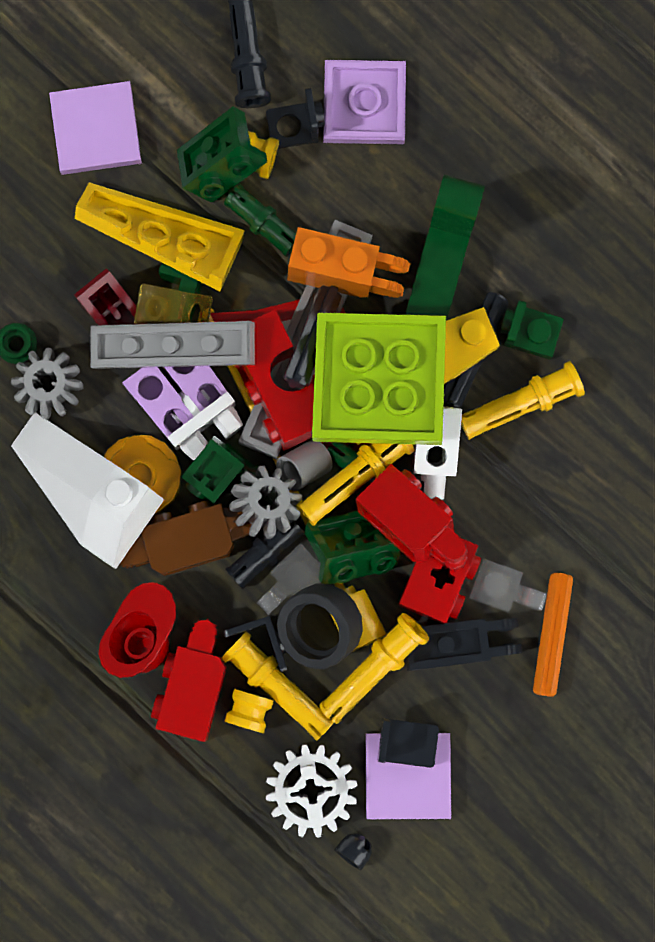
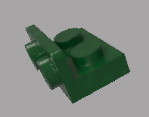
(219, 157)
(350, 548)

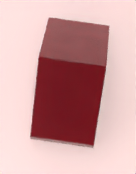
(106, 301)

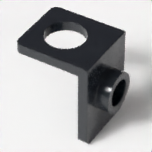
(309, 115)
(276, 643)
(408, 743)

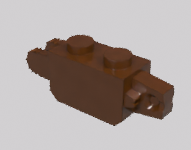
(186, 540)

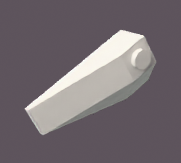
(90, 493)

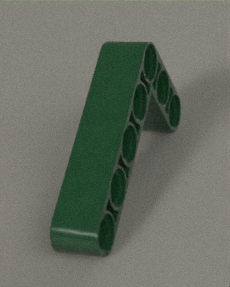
(445, 247)

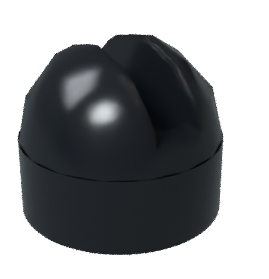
(355, 850)

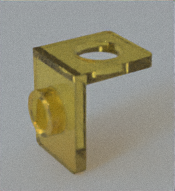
(168, 306)

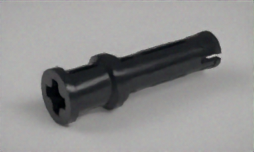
(248, 62)

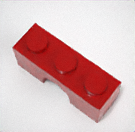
(287, 411)

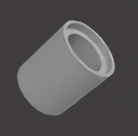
(305, 464)

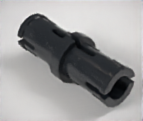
(262, 554)

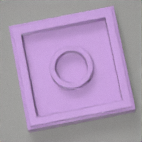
(364, 102)
(95, 128)
(408, 790)

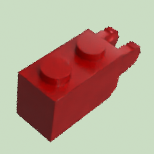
(412, 519)
(192, 686)

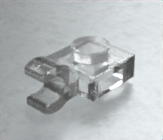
(292, 574)
(500, 587)

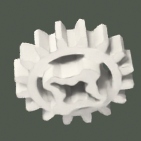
(314, 809)

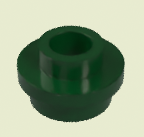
(13, 331)

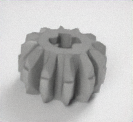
(38, 397)
(272, 516)

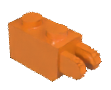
(344, 263)

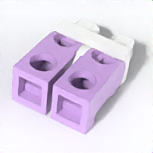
(189, 412)

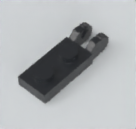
(461, 644)

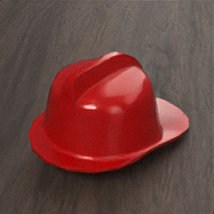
(139, 632)

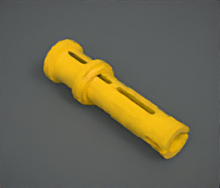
(539, 394)
(369, 456)
(385, 656)
(263, 672)

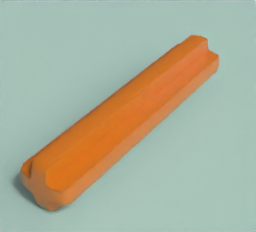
(553, 634)

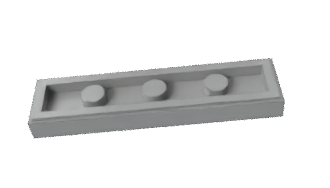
(173, 345)

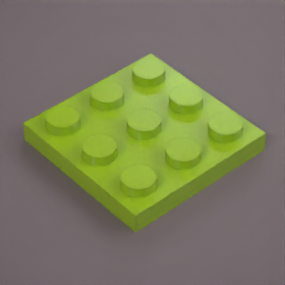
(379, 379)

